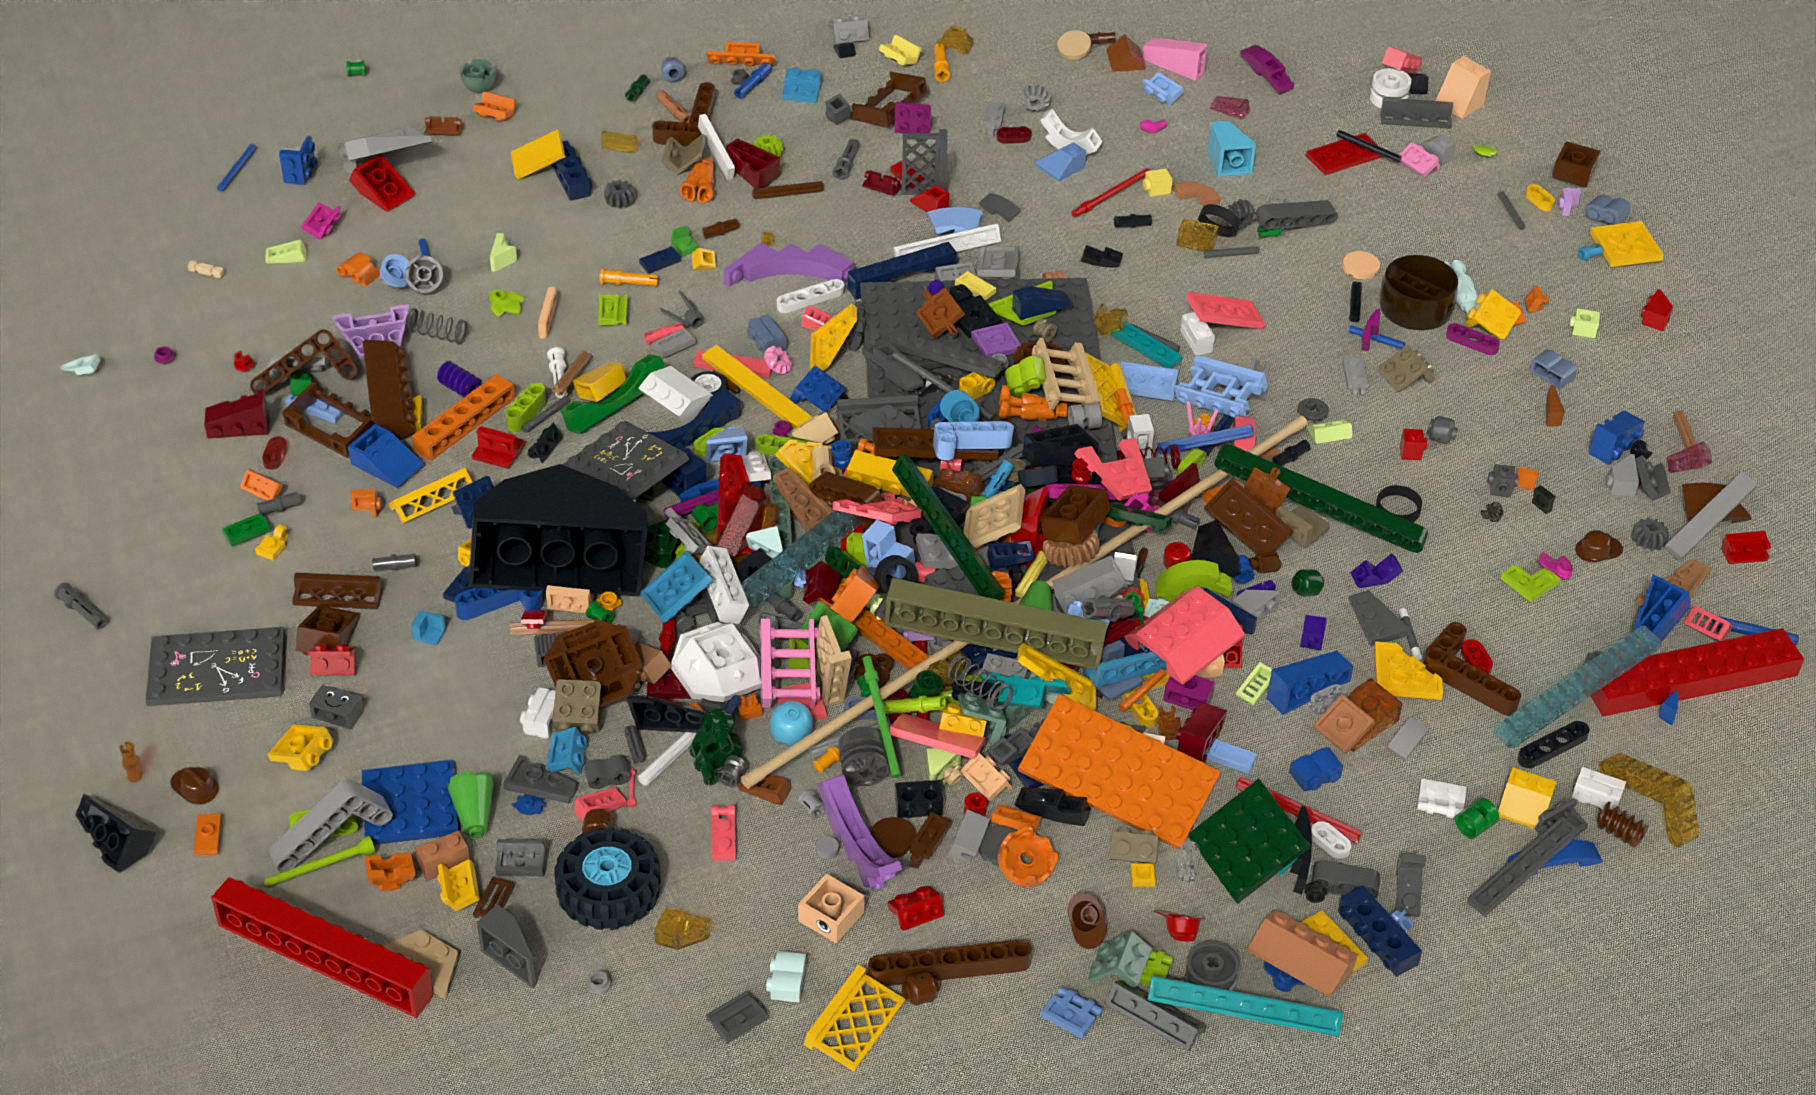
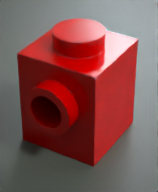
(1412, 444)

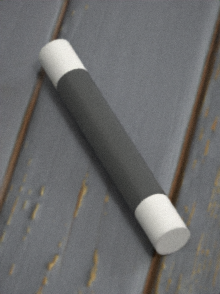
(1411, 638)

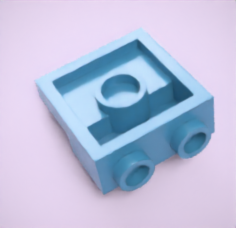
(802, 85)

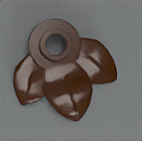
(882, 669)

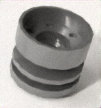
(863, 756)

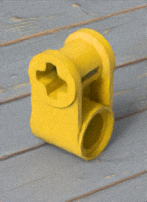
(976, 385)

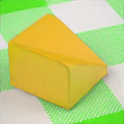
(703, 259)

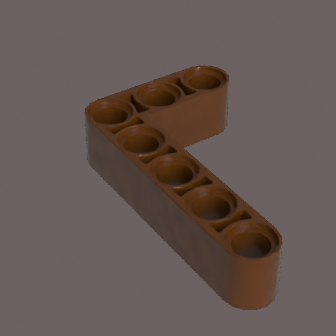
(687, 132)
(302, 359)
(1465, 677)

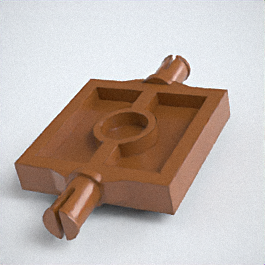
(940, 313)
(1267, 488)

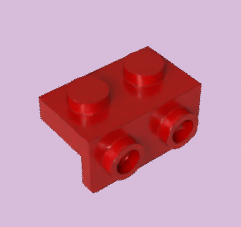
(916, 907)

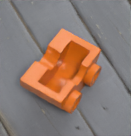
(359, 268)
(389, 873)

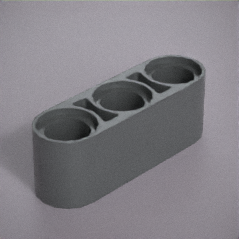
(1344, 878)

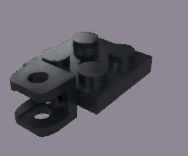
(973, 306)
(955, 506)

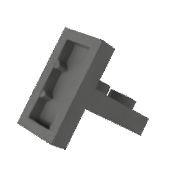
(1409, 883)

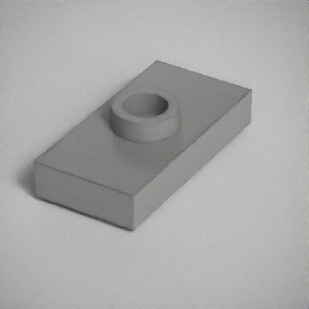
(673, 343)

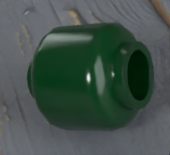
(1307, 582)

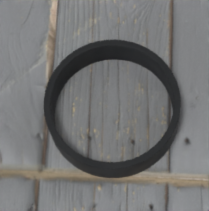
(1221, 212)
(1405, 492)

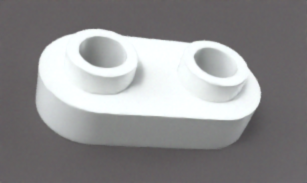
(1333, 841)

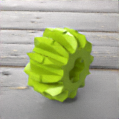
(770, 144)

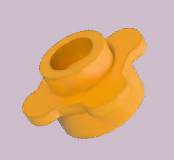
(1205, 418)
(609, 601)

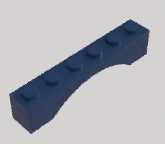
(884, 271)
(719, 411)

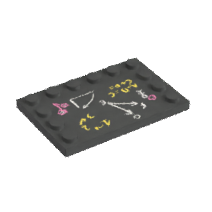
(628, 459)
(215, 666)

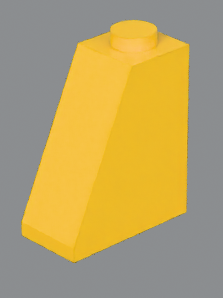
(600, 381)

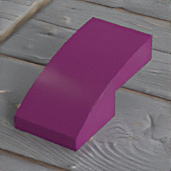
(1371, 328)

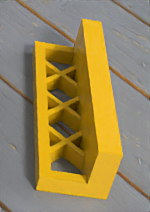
(425, 491)

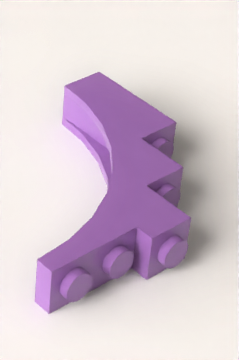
(872, 862)

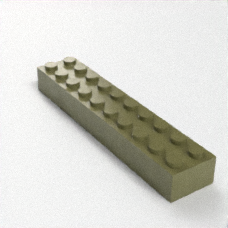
(994, 623)

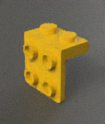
(1493, 314)

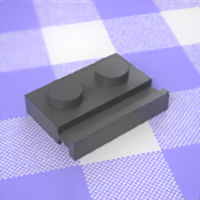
(736, 1017)

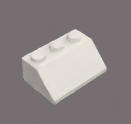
(675, 393)

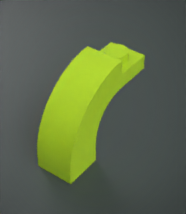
(1191, 574)

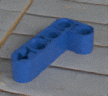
(484, 600)

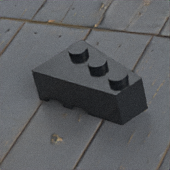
(1056, 445)

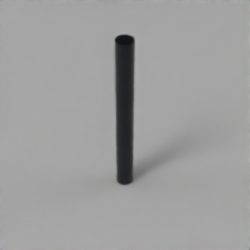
(1367, 145)

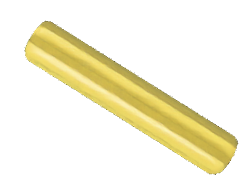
(1031, 574)

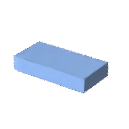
(1231, 756)

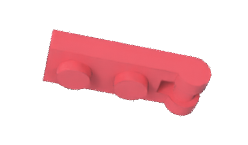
(723, 833)

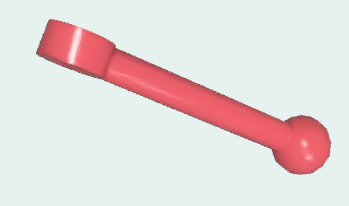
(631, 802)

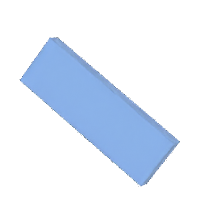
(319, 409)

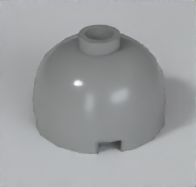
(424, 274)

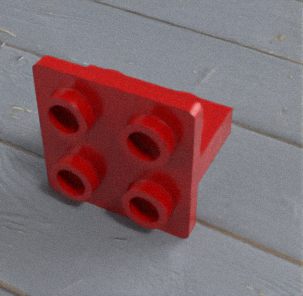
(497, 447)

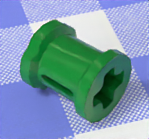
(355, 68)
(597, 612)

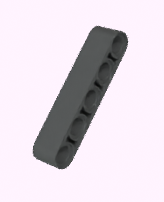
(1296, 214)

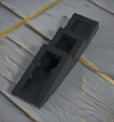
(1302, 863)

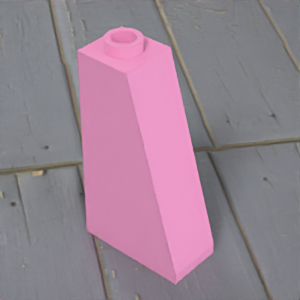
(1177, 56)

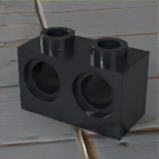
(918, 798)

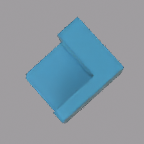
(428, 627)

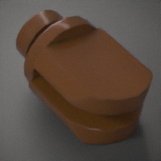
(1266, 562)

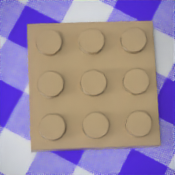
(995, 516)

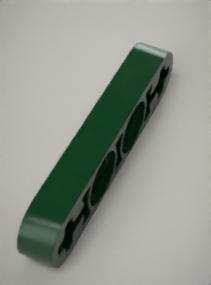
(839, 565)

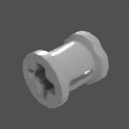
(811, 804)

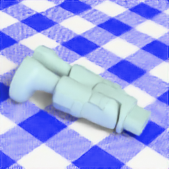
(1466, 291)

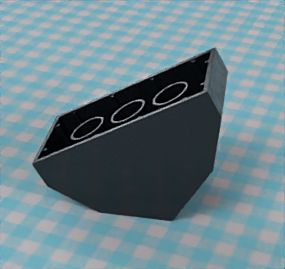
(558, 532)

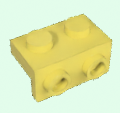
(901, 50)

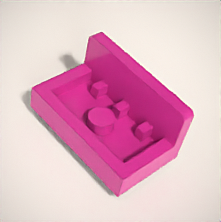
(321, 220)

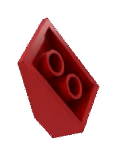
(381, 183)

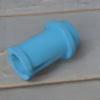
(1586, 252)

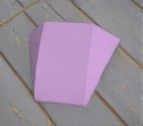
(381, 326)

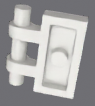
(1441, 798)

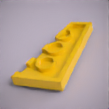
(1082, 688)

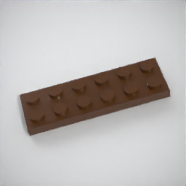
(918, 444)

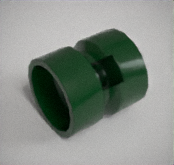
(926, 684)

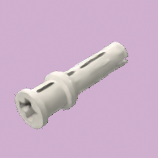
(557, 366)

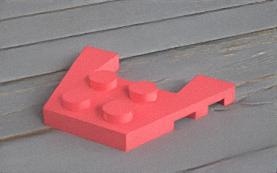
(1120, 476)
(888, 510)

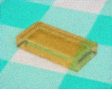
(619, 142)

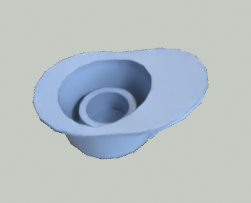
(393, 270)

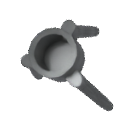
(692, 316)

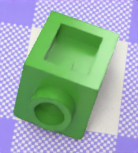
(682, 241)

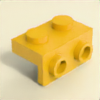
(458, 885)

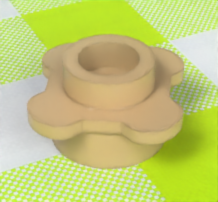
(952, 775)

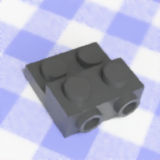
(952, 579)

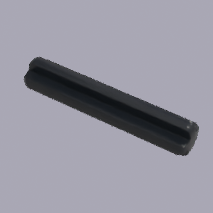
(1355, 301)

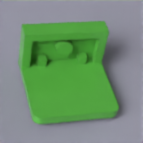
(843, 629)

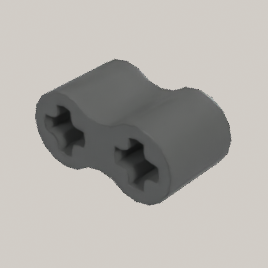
(607, 771)

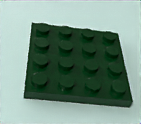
(1248, 841)

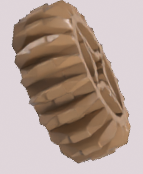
(1069, 554)

